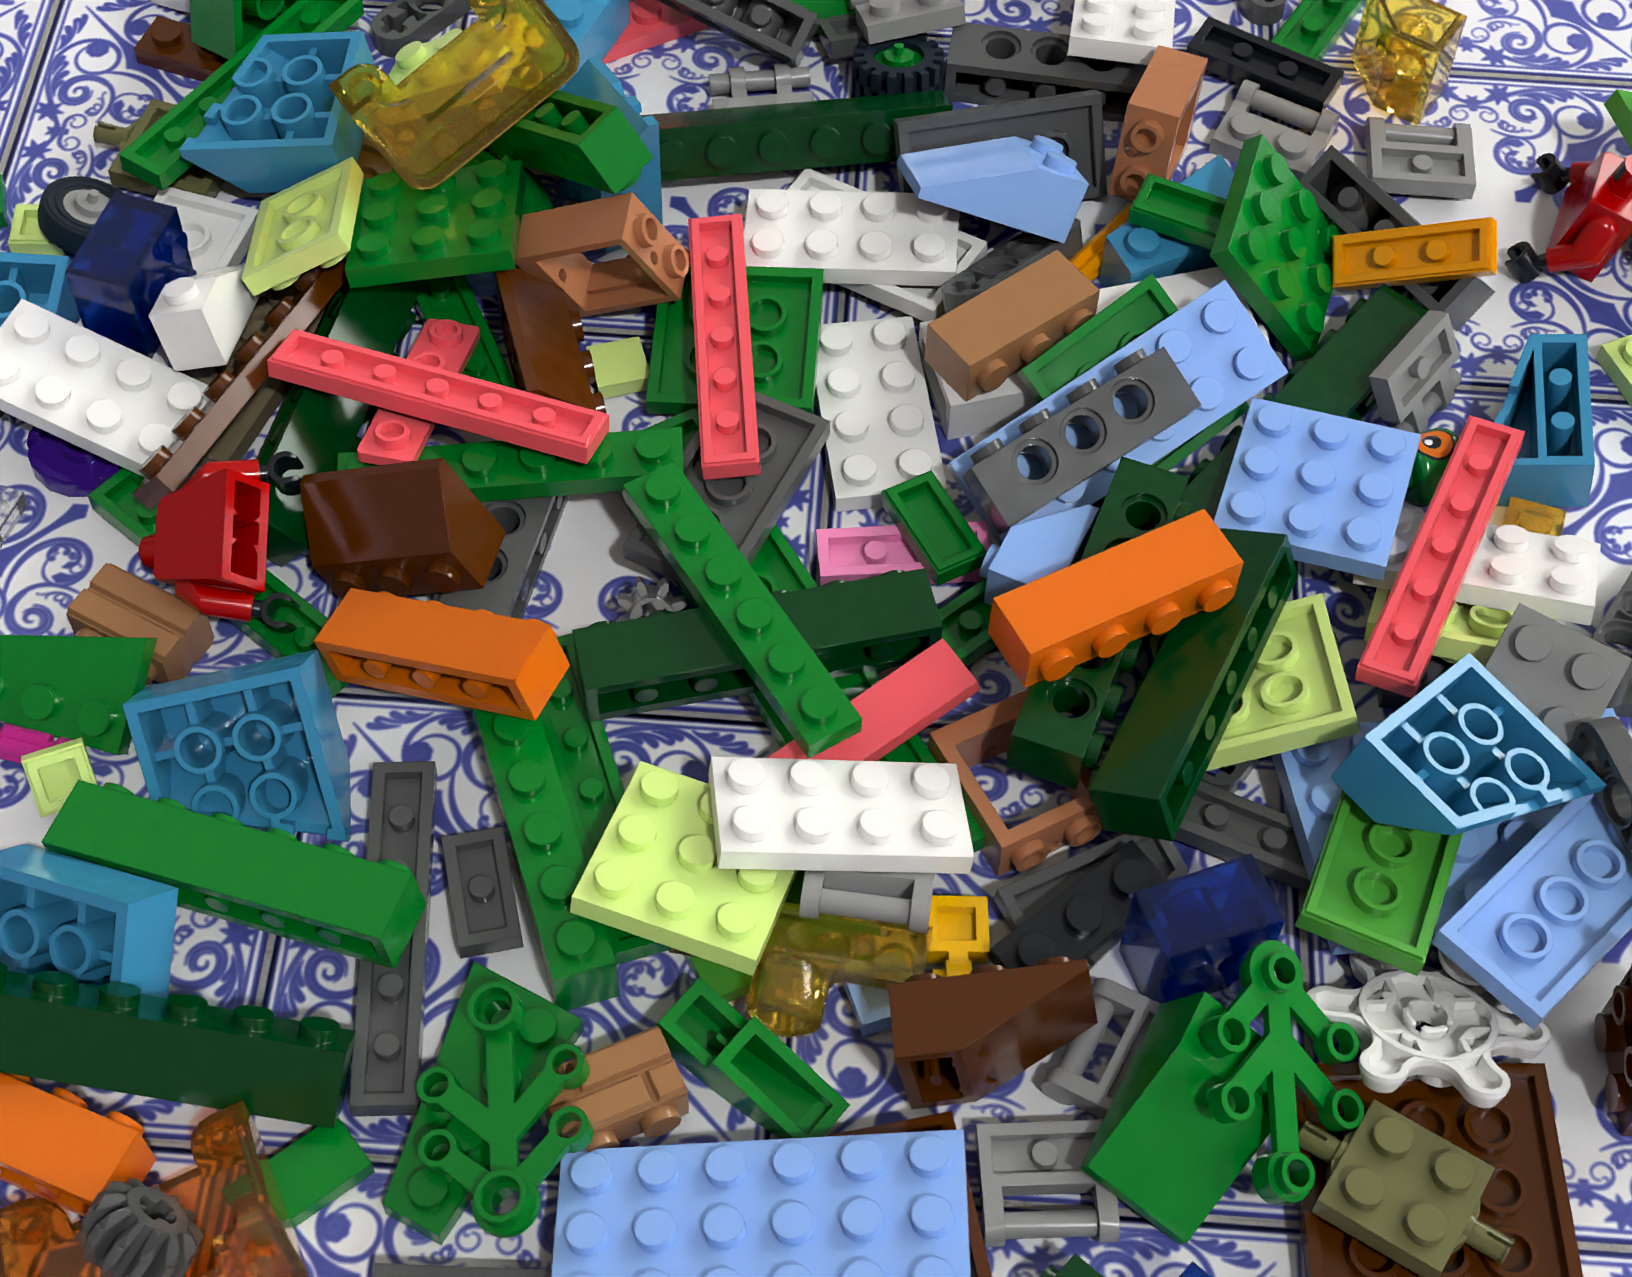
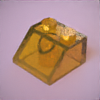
(1406, 54)

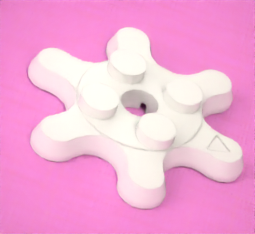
(1450, 1053)

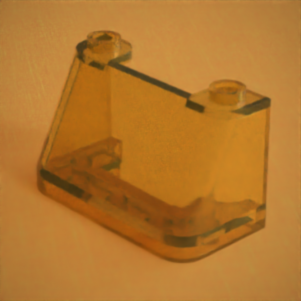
(463, 92)

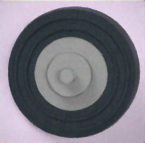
(71, 209)

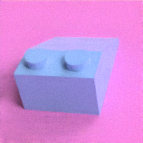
(1002, 181)

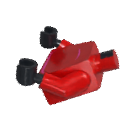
(1590, 221)
(215, 538)

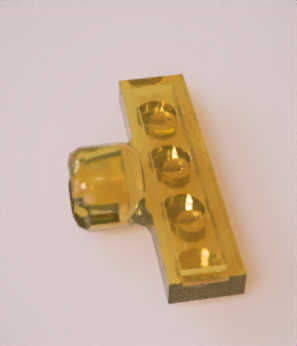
(813, 954)

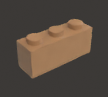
(1009, 325)

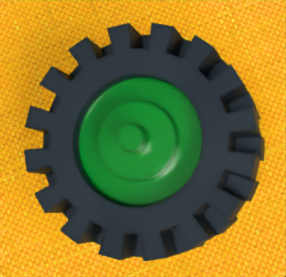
(897, 67)

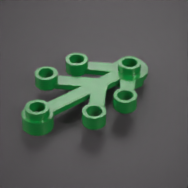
(1283, 1064)
(505, 1119)

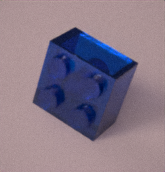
(125, 267)
(1198, 930)

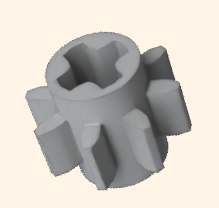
(648, 594)

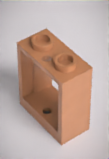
(1158, 120)
(555, 237)
(1029, 843)

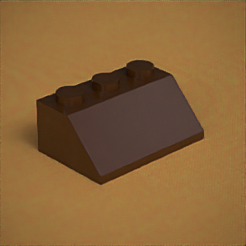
(544, 340)
(399, 529)

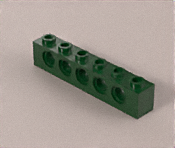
(1061, 746)

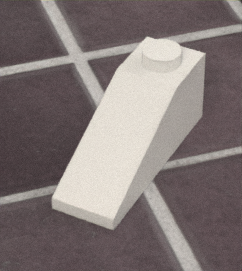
(202, 317)

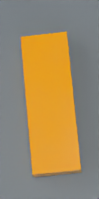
(1415, 254)

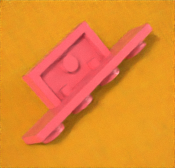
(402, 437)

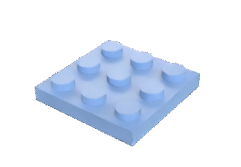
(1321, 482)

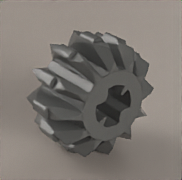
(139, 1232)

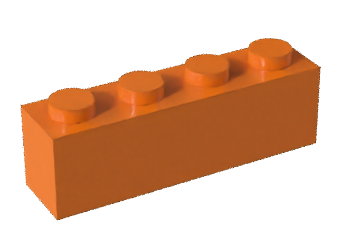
(1114, 598)
(443, 653)
(63, 1148)

